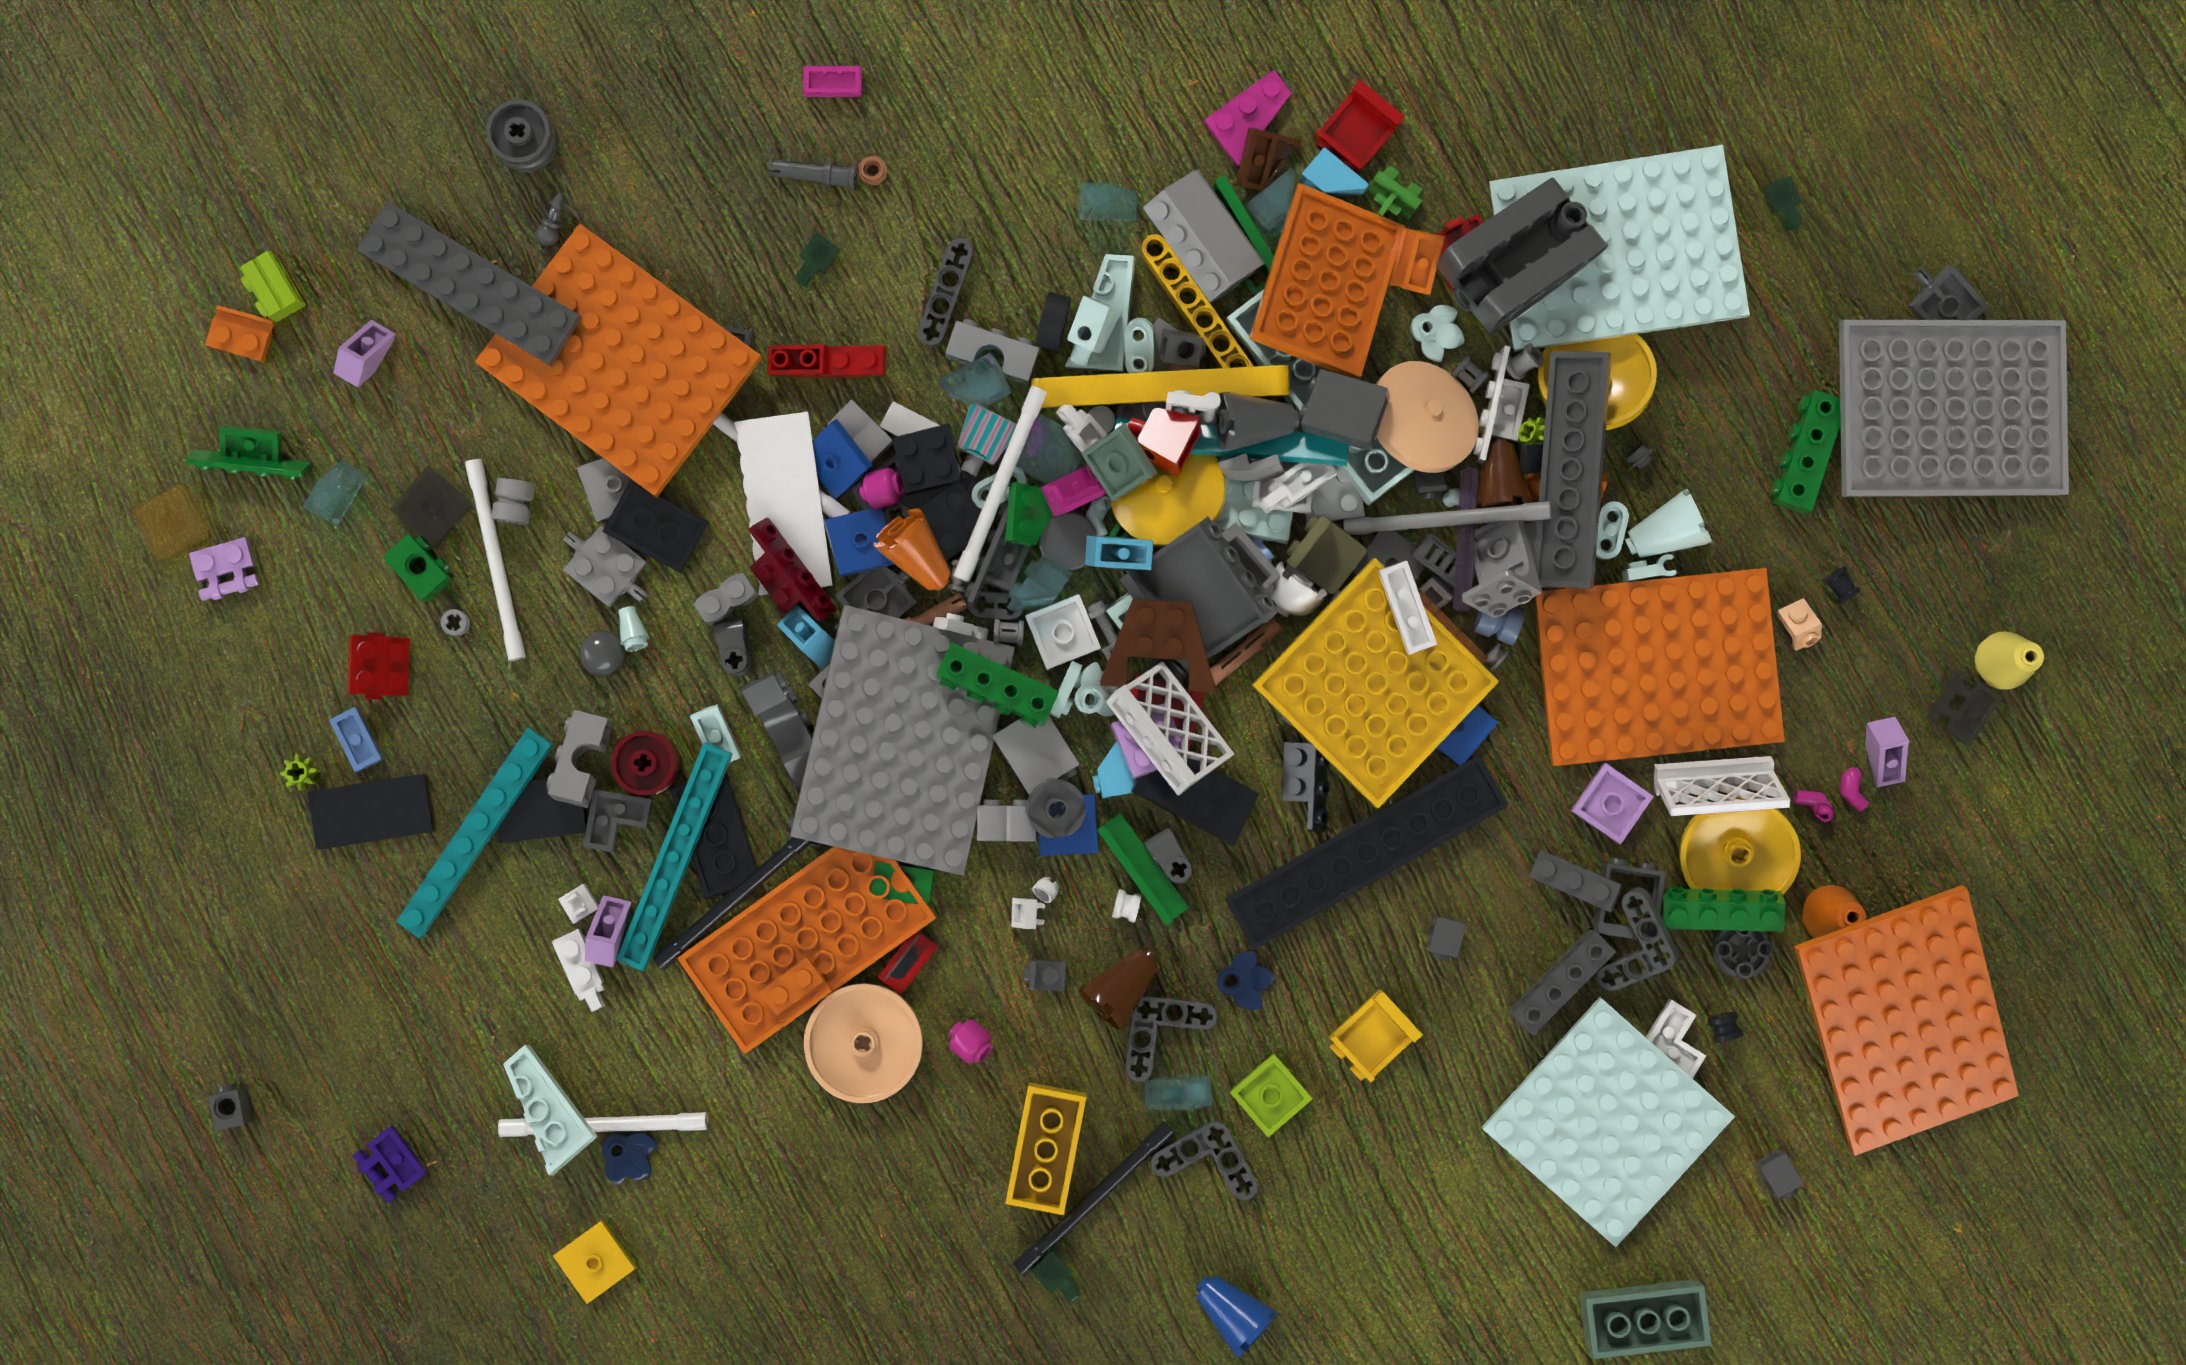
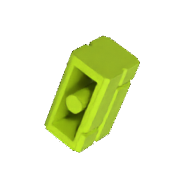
(272, 286)

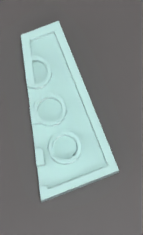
(1115, 288)
(553, 1117)

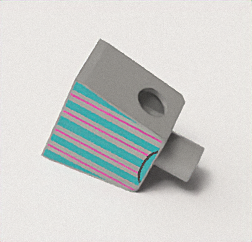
(984, 438)

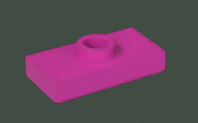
(832, 81)

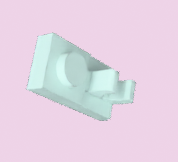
(714, 729)

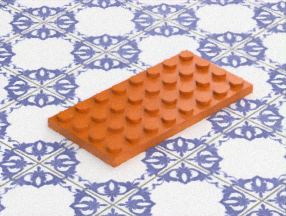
(814, 914)

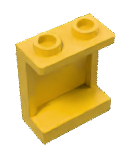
(1373, 1036)

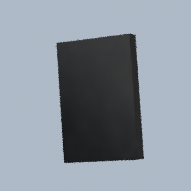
(655, 526)
(540, 816)

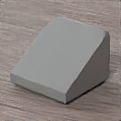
(1437, 591)

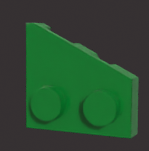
(1026, 514)

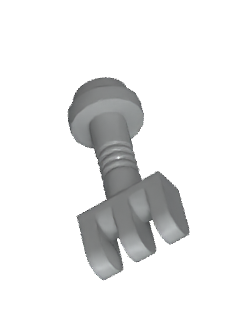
(1098, 611)

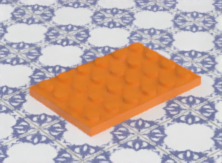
(1327, 282)

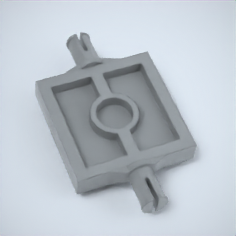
(605, 567)

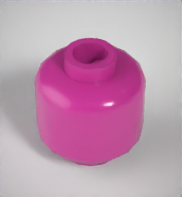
(881, 488)
(970, 1041)

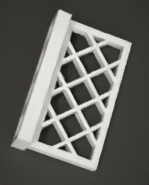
(1154, 738)
(1729, 776)

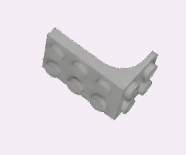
(1502, 568)

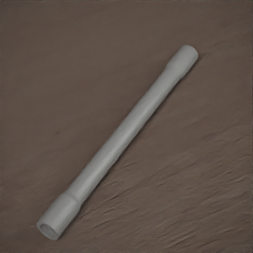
(1524, 512)

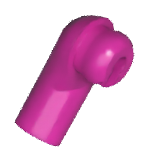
(1850, 789)

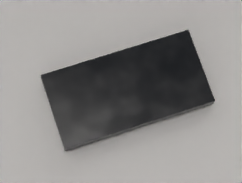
(1211, 804)
(371, 811)
(723, 849)

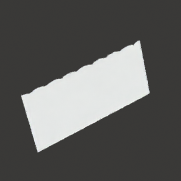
(784, 487)

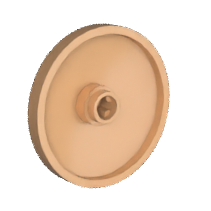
(1427, 418)
(863, 1043)

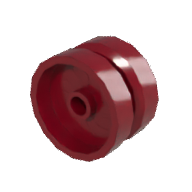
(629, 758)

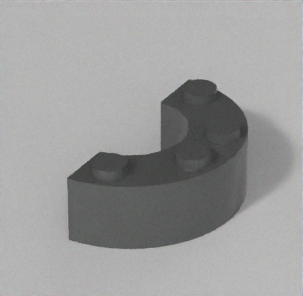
(786, 725)

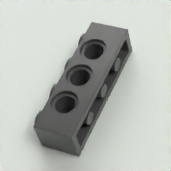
(1561, 981)

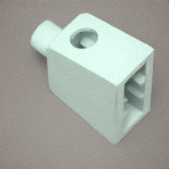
(1098, 318)

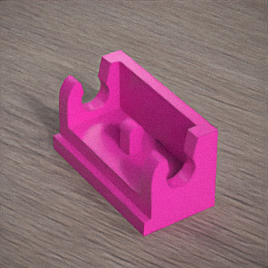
(1072, 491)

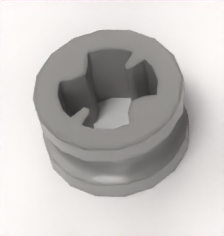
(446, 621)
(1495, 657)

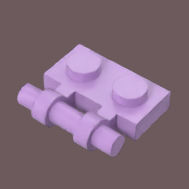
(223, 560)

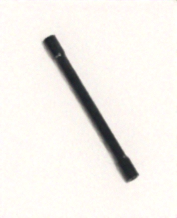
(677, 947)
(1037, 1251)

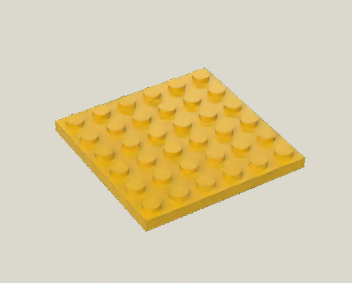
(1366, 698)

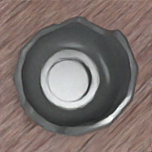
(601, 653)

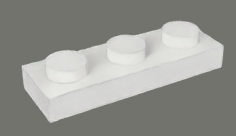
(1407, 607)

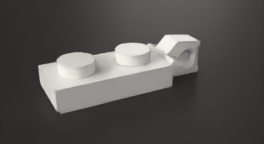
(1080, 427)
(1296, 485)
(582, 975)

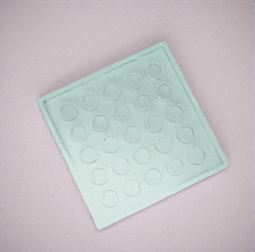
(1608, 1121)

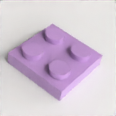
(1134, 756)
(1612, 803)

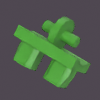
(1393, 195)

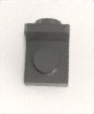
(1429, 484)
(1045, 975)

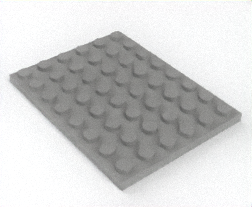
(1953, 408)
(894, 751)

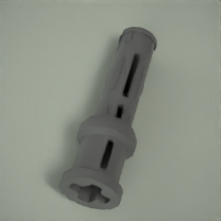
(827, 174)

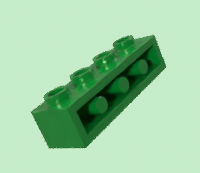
(1808, 452)
(997, 685)
(1723, 909)

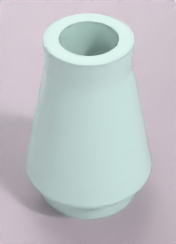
(632, 632)

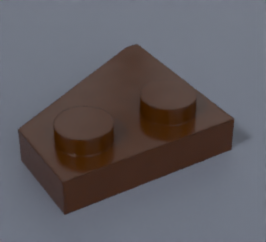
(1263, 158)

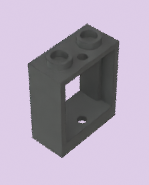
(1656, 892)

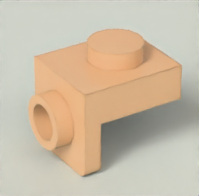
(1801, 624)

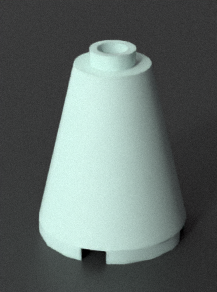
(1669, 528)

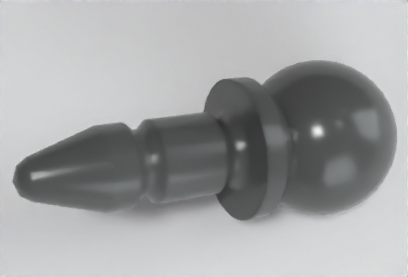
(548, 232)

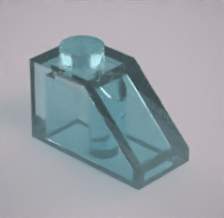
(1107, 202)
(1271, 206)
(977, 382)
(335, 492)
(1177, 1092)

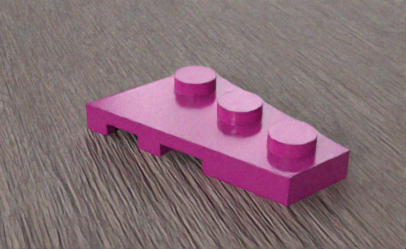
(1250, 109)

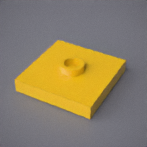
(594, 1261)

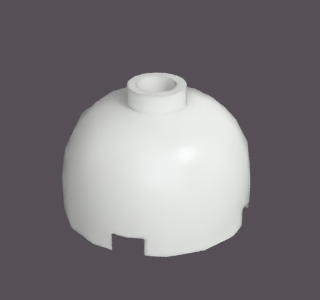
(1295, 592)

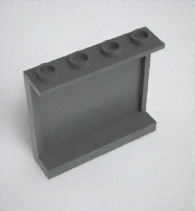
(1210, 575)

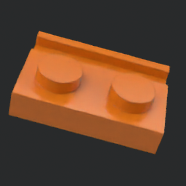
(1417, 260)
(240, 333)
(796, 991)

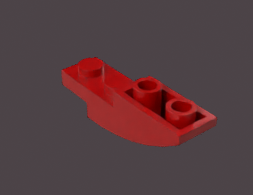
(827, 361)

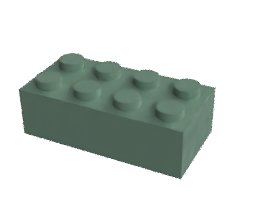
(1645, 1319)

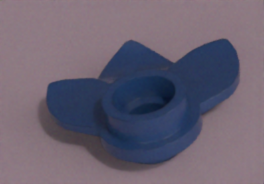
(1250, 980)
(632, 1158)

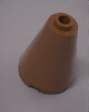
(1501, 478)
(1120, 987)

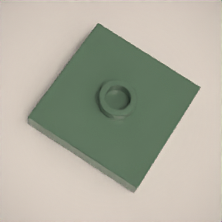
(1119, 462)

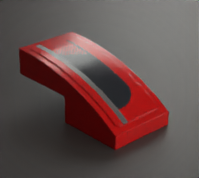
(907, 962)

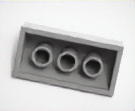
(1204, 235)

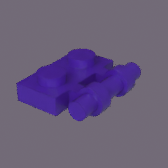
(396, 1158)

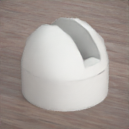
(1045, 889)

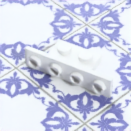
(1504, 409)

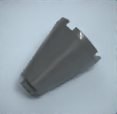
(1252, 420)

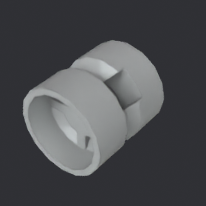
(513, 501)

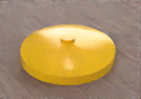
(1631, 375)
(1172, 504)
(1740, 851)

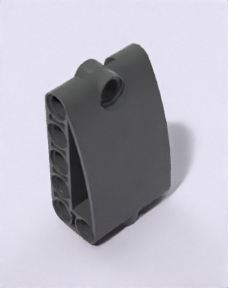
(1520, 255)

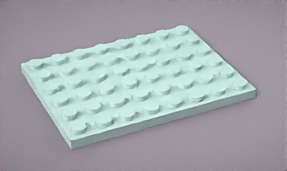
(1667, 253)

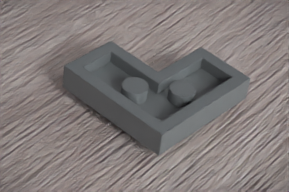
(609, 811)

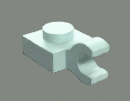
(1640, 570)

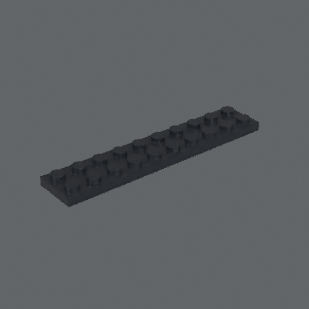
(1366, 852)

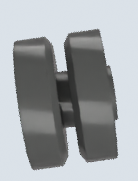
(513, 120)

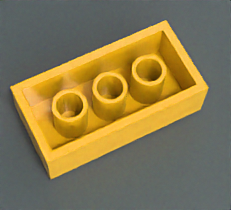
(1046, 1148)

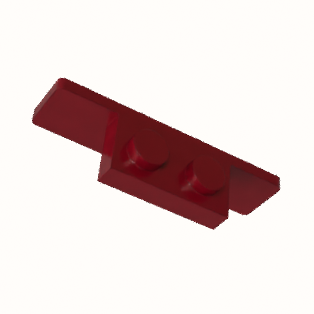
(786, 575)

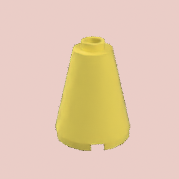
(2007, 660)

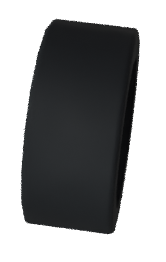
(1053, 321)

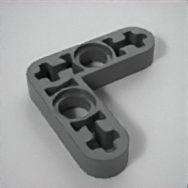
(1648, 953)
(1150, 1025)
(1206, 1147)

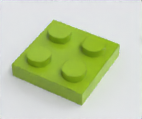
(1270, 1095)

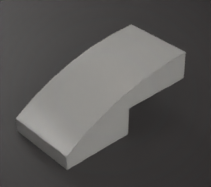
(1243, 469)

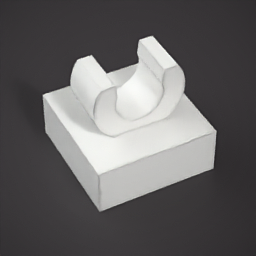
(579, 903)
(1025, 912)

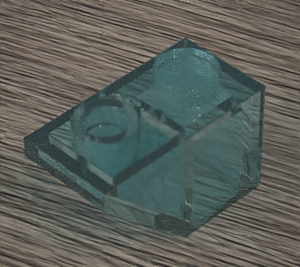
(1041, 586)

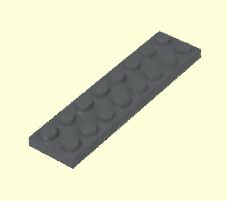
(469, 283)
(1572, 468)

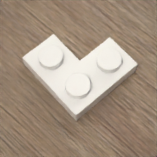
(1668, 1034)

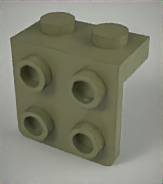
(1326, 554)

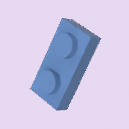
(356, 739)

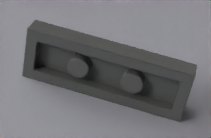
(1576, 881)

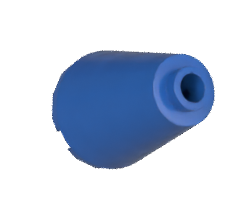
(1234, 1313)

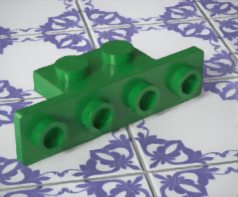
(249, 451)

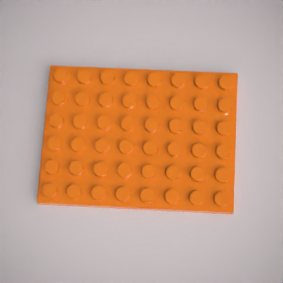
(638, 370)
(1659, 667)
(1907, 1020)

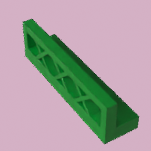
(1236, 209)
(1143, 868)

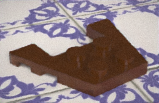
(1160, 631)

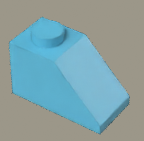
(1333, 177)
(1118, 552)
(808, 636)
(1113, 775)

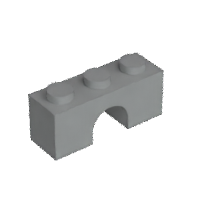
(970, 341)
(583, 734)

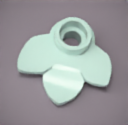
(1441, 332)
(1098, 694)

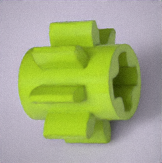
(1531, 431)
(307, 777)

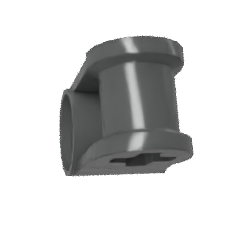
(732, 641)
(1166, 852)

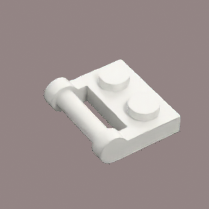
(1184, 402)

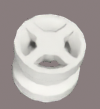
(1126, 905)

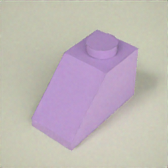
(363, 353)
(1887, 751)
(607, 931)

